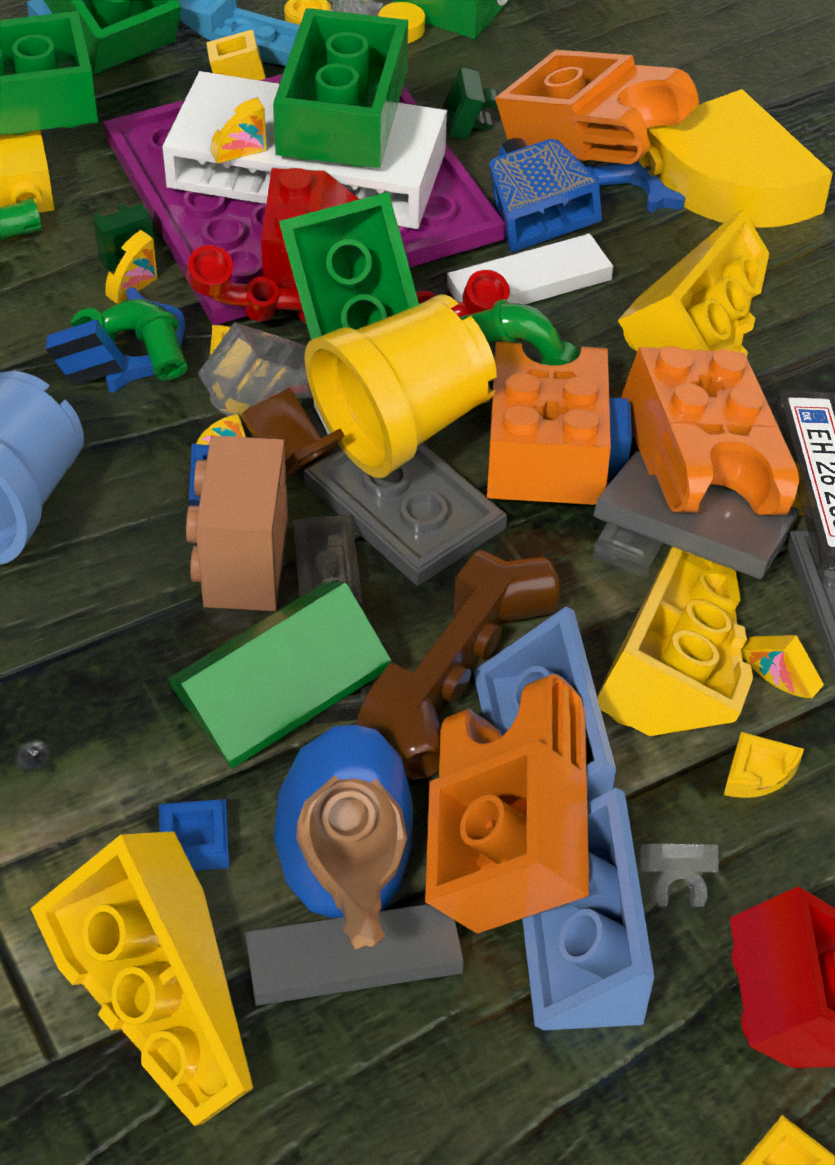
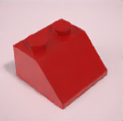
(289, 195)
(788, 978)

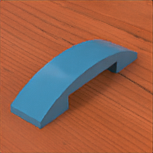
(222, 19)

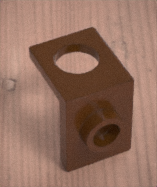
(285, 419)

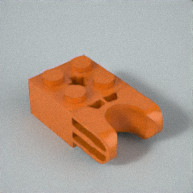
(595, 104)
(708, 424)
(549, 427)
(510, 811)

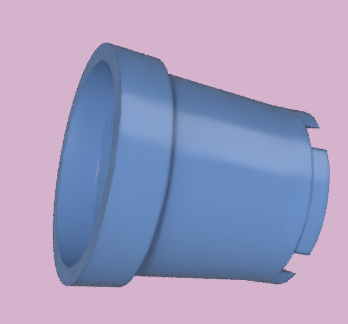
(35, 452)

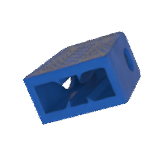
(542, 192)

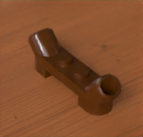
(486, 596)

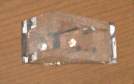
(252, 368)

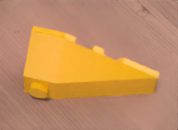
(705, 295)
(682, 652)
(146, 950)

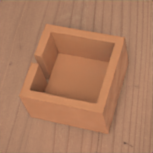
(239, 523)

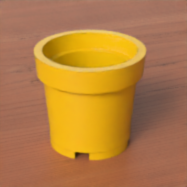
(399, 381)

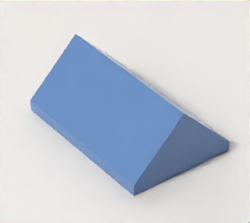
(546, 650)
(594, 954)

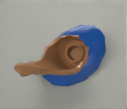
(346, 828)

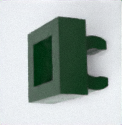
(465, 104)
(118, 228)

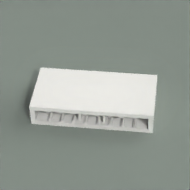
(406, 170)

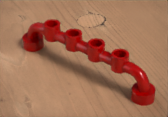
(211, 274)

